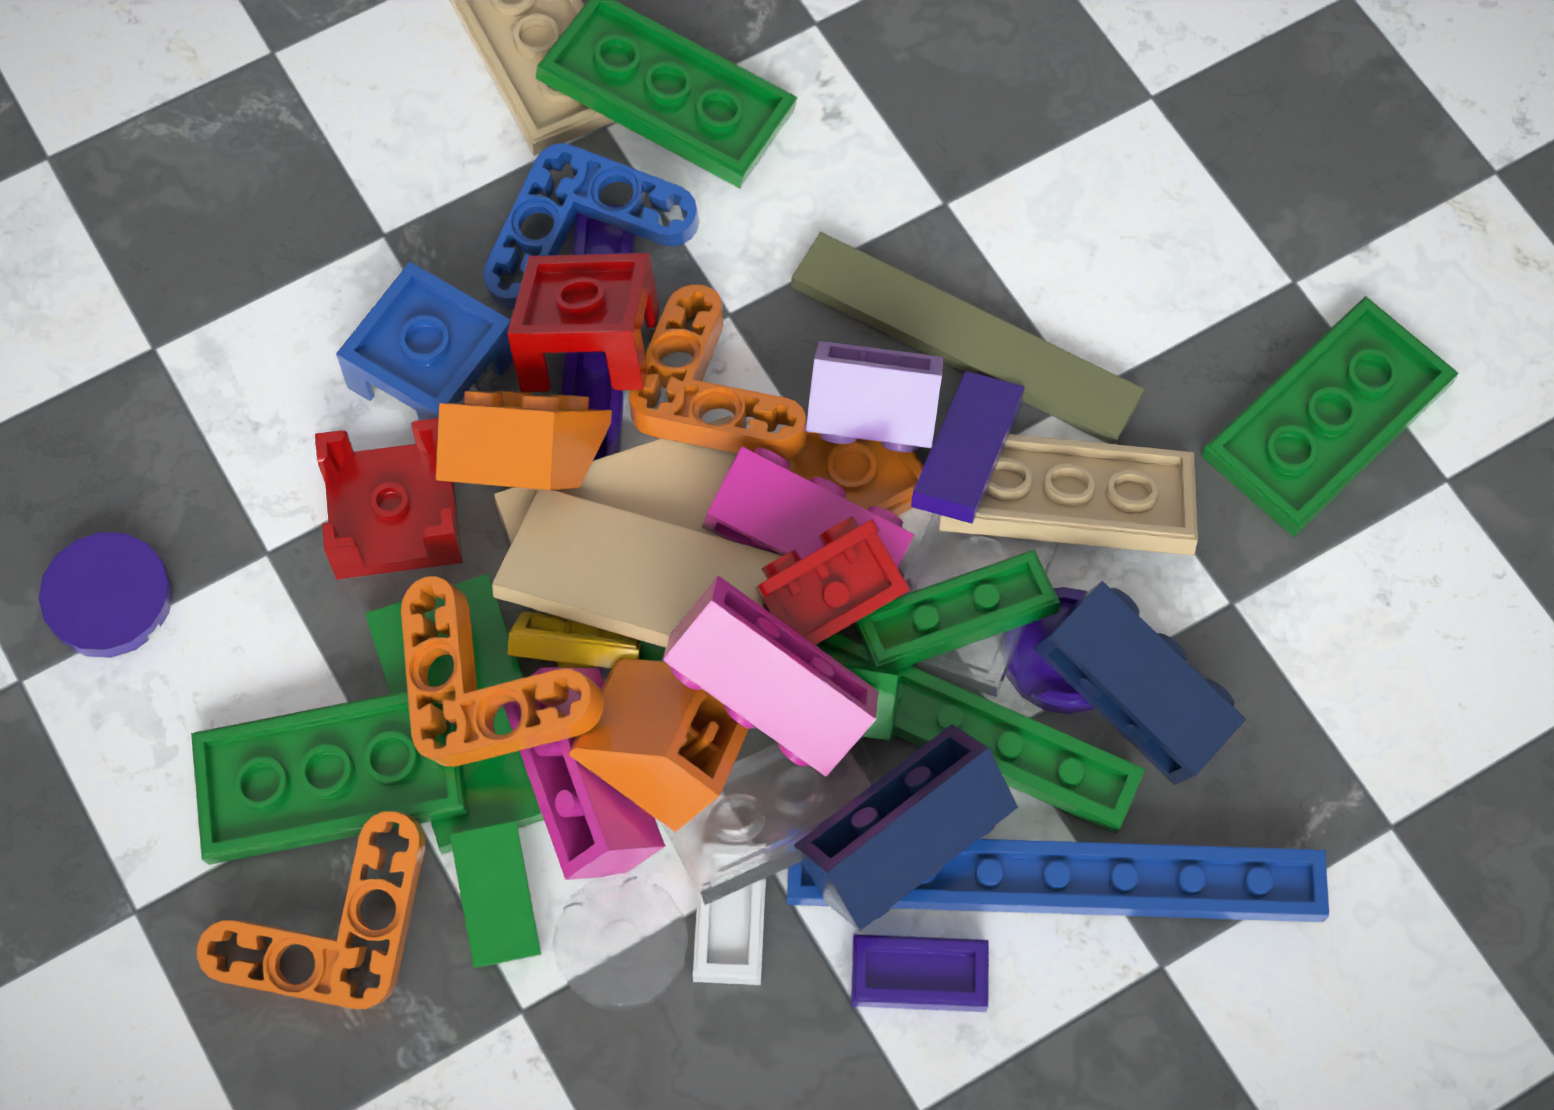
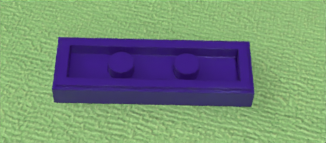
(968, 447)

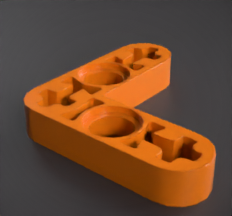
(692, 398)
(472, 708)
(332, 955)

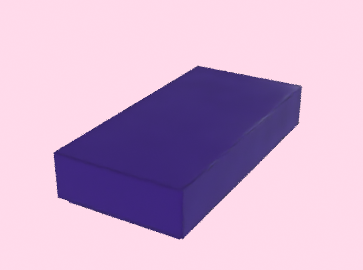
(920, 973)

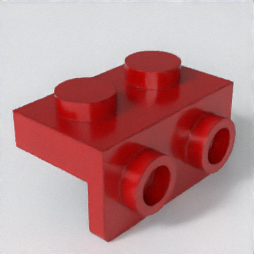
(834, 583)

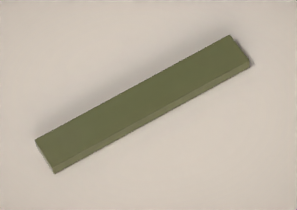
(967, 337)

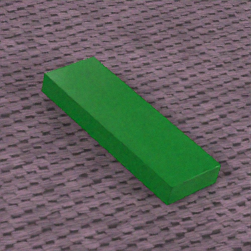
(958, 612)

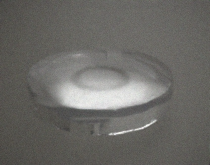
(620, 942)

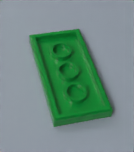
(667, 89)
(1329, 416)
(316, 777)
(497, 786)

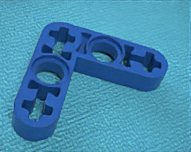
(583, 197)

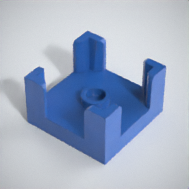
(424, 344)

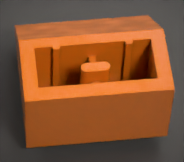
(519, 439)
(660, 741)

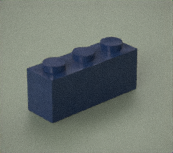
(1140, 682)
(906, 826)

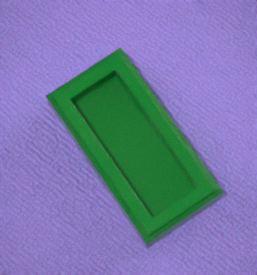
(495, 894)

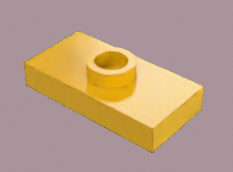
(568, 642)

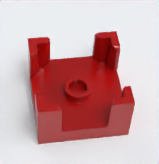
(584, 307)
(387, 505)

